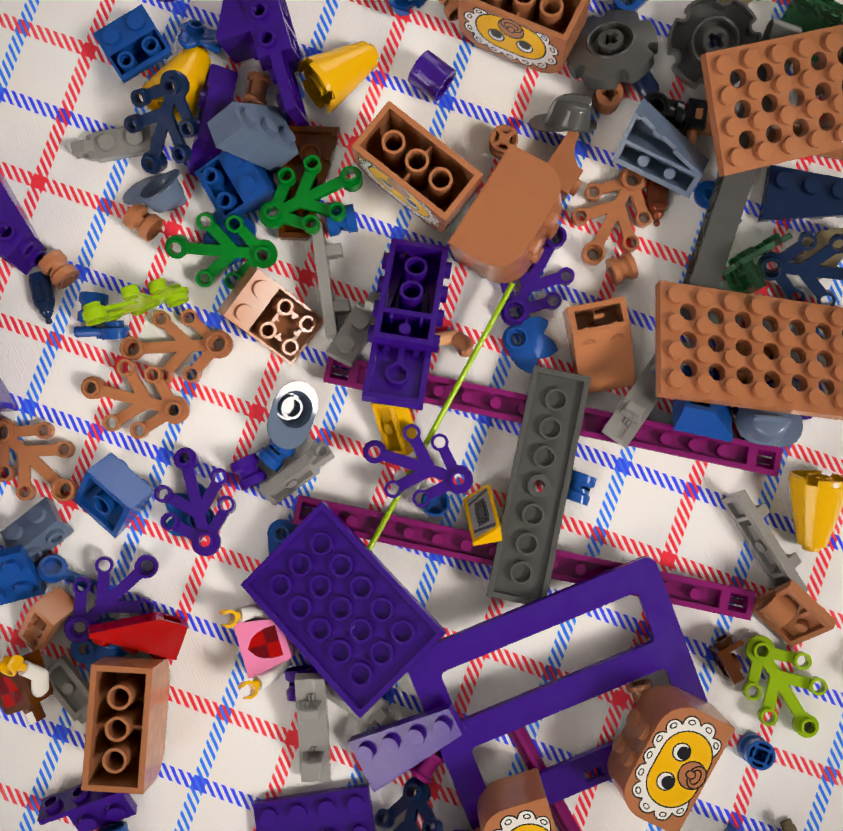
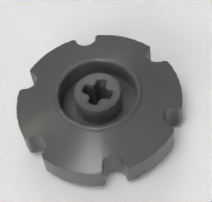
(704, 22)
(613, 50)

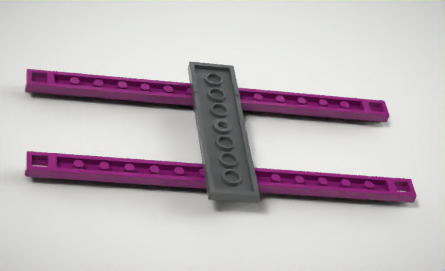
(531, 521)

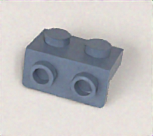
(37, 530)

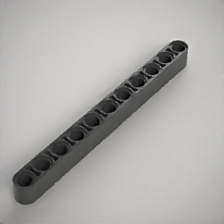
(728, 198)

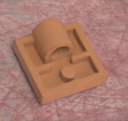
(793, 613)

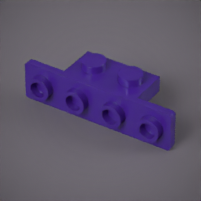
(216, 96)
(87, 808)

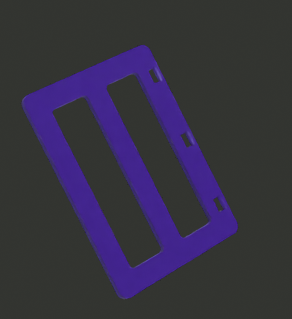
(663, 651)

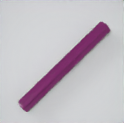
(533, 760)

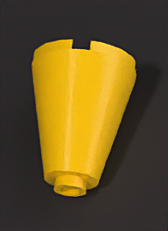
(195, 66)
(337, 73)
(815, 506)

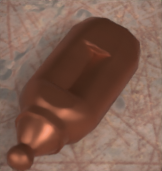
(657, 200)

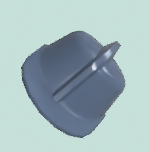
(158, 192)
(292, 414)
(768, 427)

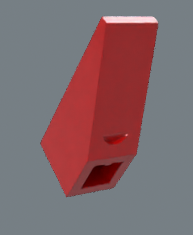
(150, 633)

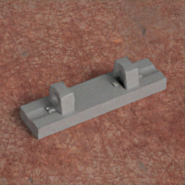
(330, 308)
(634, 407)
(750, 522)
(313, 727)

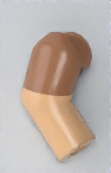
(458, 340)

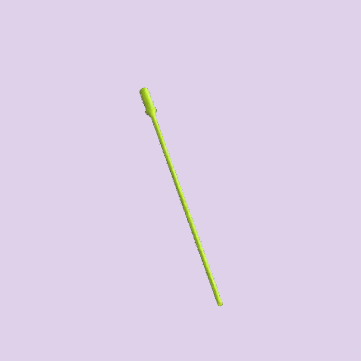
(446, 405)

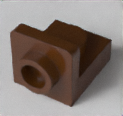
(728, 662)

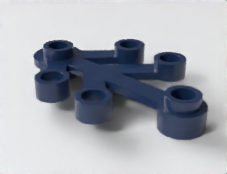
(155, 160)
(806, 270)
(412, 805)

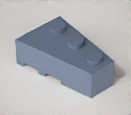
(254, 134)
(660, 151)

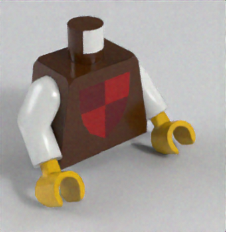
(24, 685)

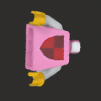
(262, 646)

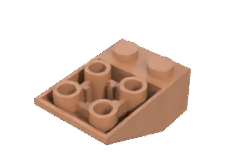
(271, 315)
(601, 343)

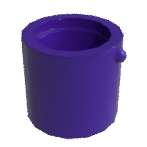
(431, 75)

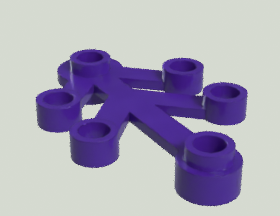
(533, 282)
(423, 467)
(197, 506)
(107, 601)

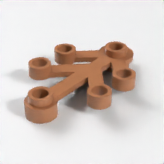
(615, 212)
(182, 347)
(140, 400)
(29, 457)

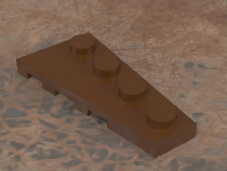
(309, 141)

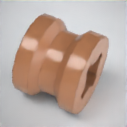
(605, 103)
(502, 135)
(622, 268)

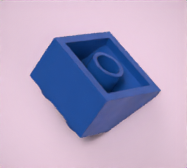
(112, 494)

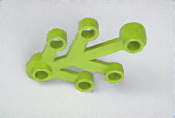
(136, 302)
(779, 682)

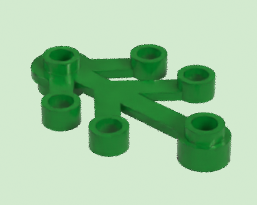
(307, 198)
(225, 249)

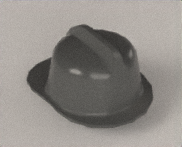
(566, 114)

